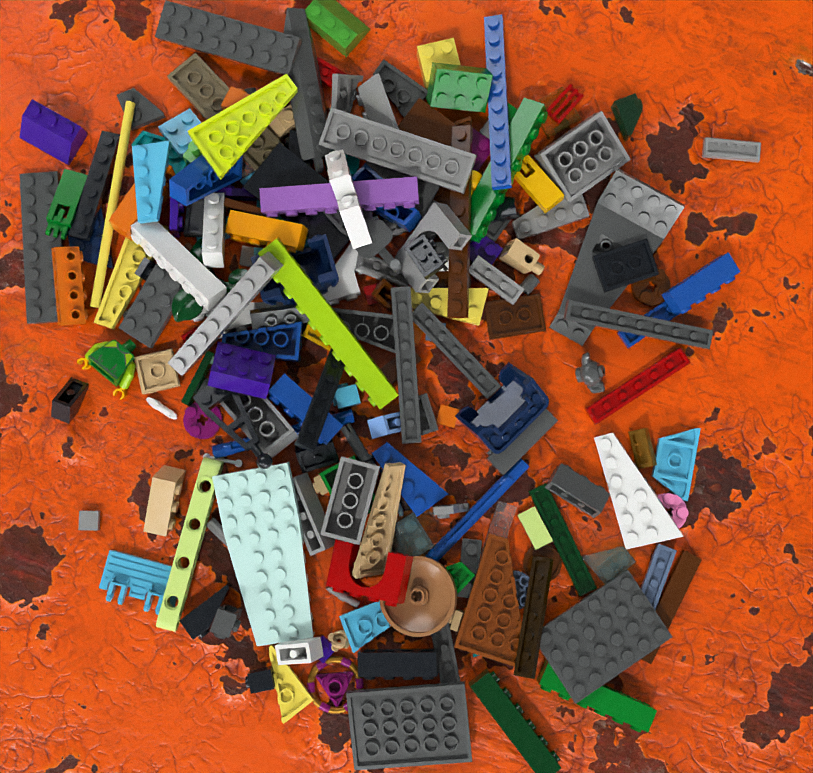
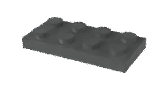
(151, 307)

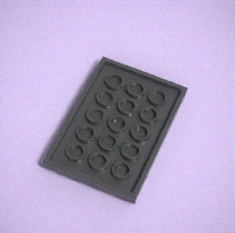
(602, 636)
(409, 726)

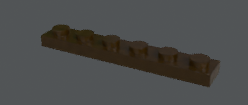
(533, 617)

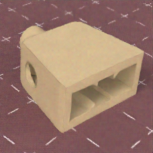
(516, 253)

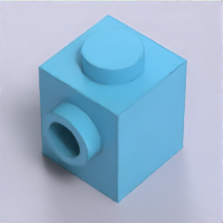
(346, 396)

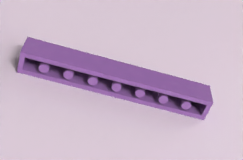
(321, 197)

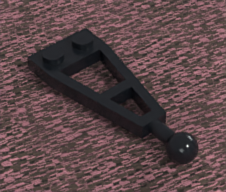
(210, 398)

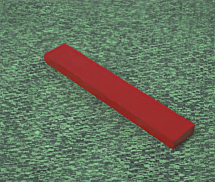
(637, 385)

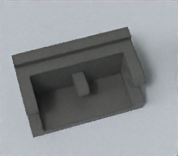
(427, 418)

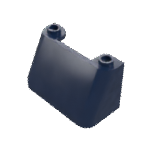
(507, 411)

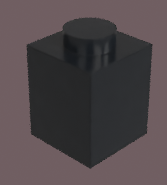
(260, 679)

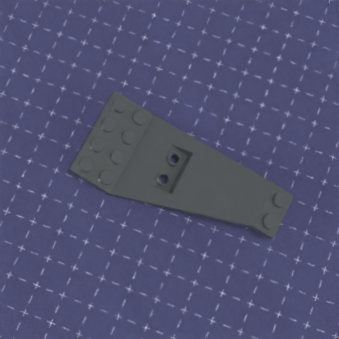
(622, 216)

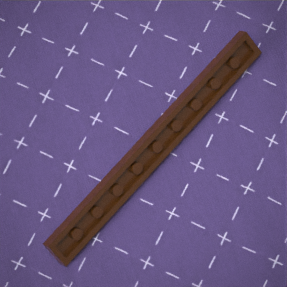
(460, 259)

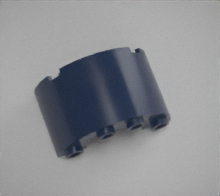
(317, 264)

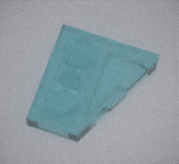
(609, 563)

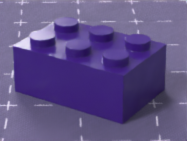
(242, 370)

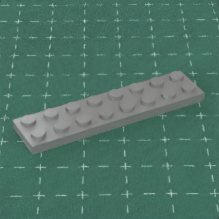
(398, 150)

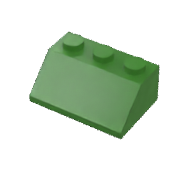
(336, 25)

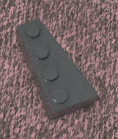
(370, 327)

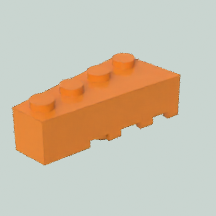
(126, 212)

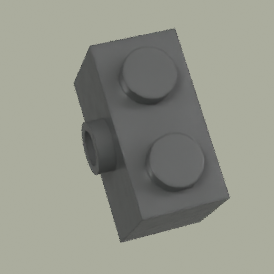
(226, 621)

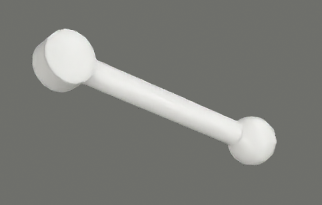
(238, 463)

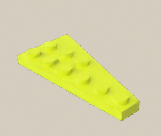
(235, 129)

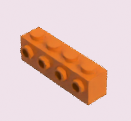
(68, 285)

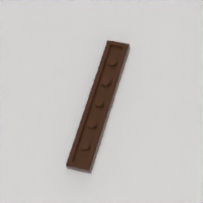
(675, 592)

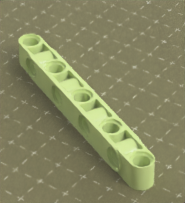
(189, 546)

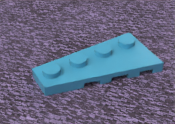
(149, 176)
(363, 624)

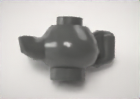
(591, 374)

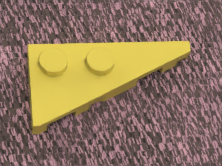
(290, 690)

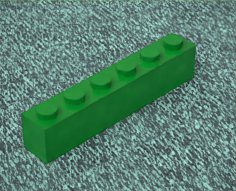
(604, 701)

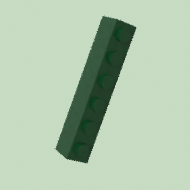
(514, 724)

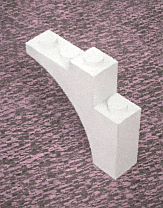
(347, 199)

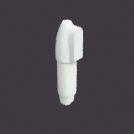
(157, 405)

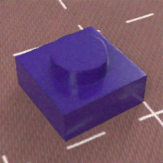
(327, 651)

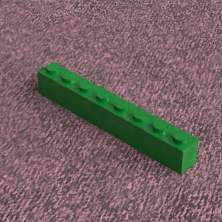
(522, 132)

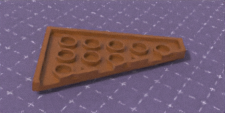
(492, 611)

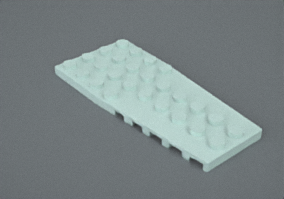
(267, 550)

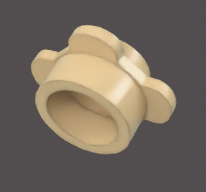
(333, 637)

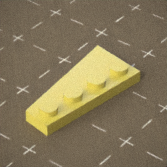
(437, 303)

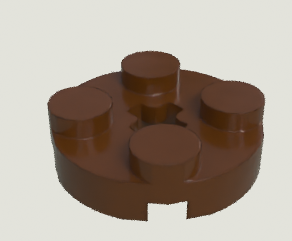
(645, 295)

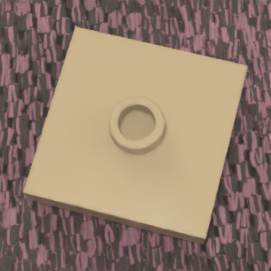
(155, 372)

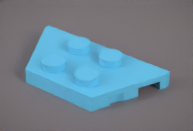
(676, 461)

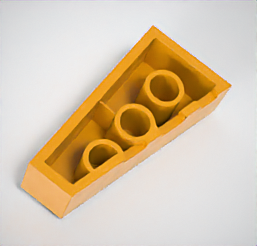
(264, 230)

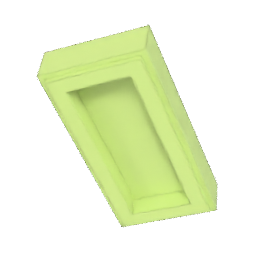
(535, 528)

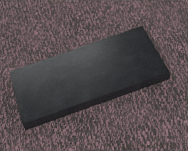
(286, 169)

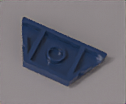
(92, 248)

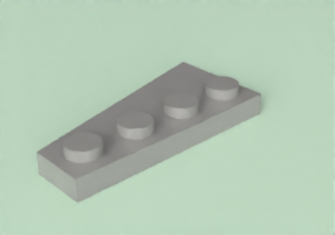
(537, 221)

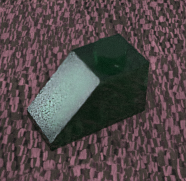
(627, 113)

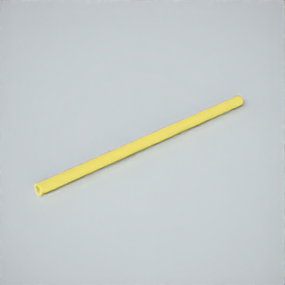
(112, 204)

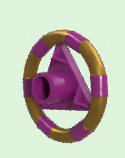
(333, 683)

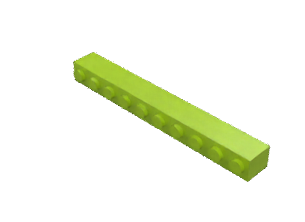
(331, 327)

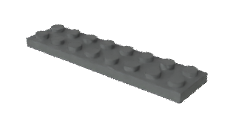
(228, 38)
(36, 198)

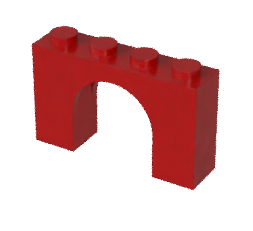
(390, 588)

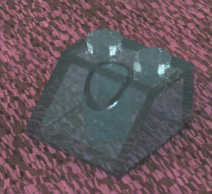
(410, 537)

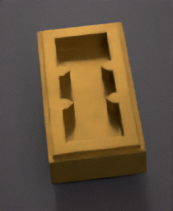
(642, 448)

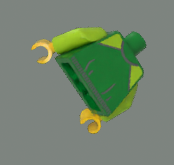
(113, 362)

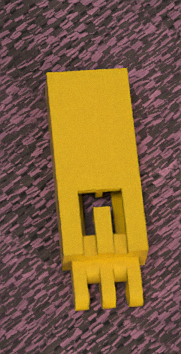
(538, 185)

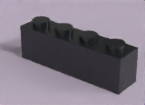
(398, 663)

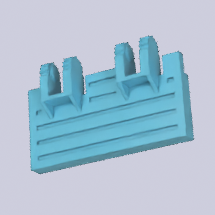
(139, 574)

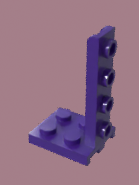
(176, 208)

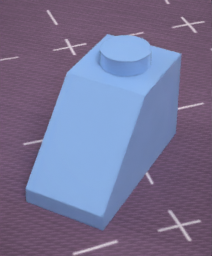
(385, 425)

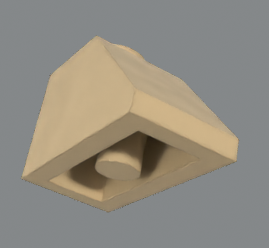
(283, 124)

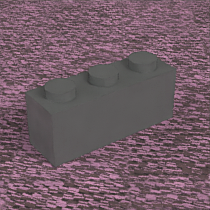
(577, 490)

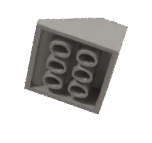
(583, 156)

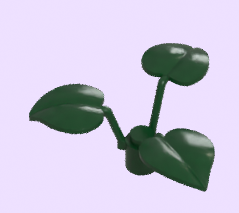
(184, 304)

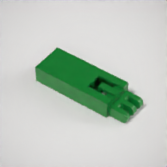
(67, 194)

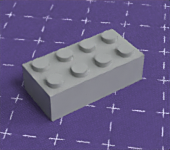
(268, 423)
(350, 500)

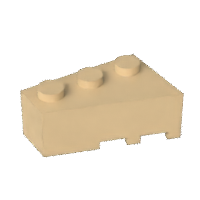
(164, 500)

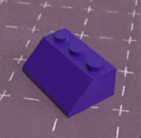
(51, 132)

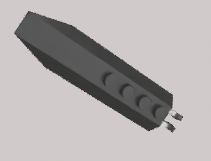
(309, 102)

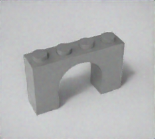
(448, 227)

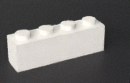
(214, 231)

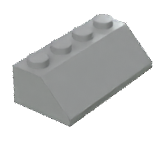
(375, 102)

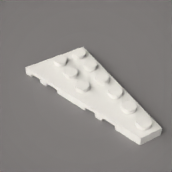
(636, 505)

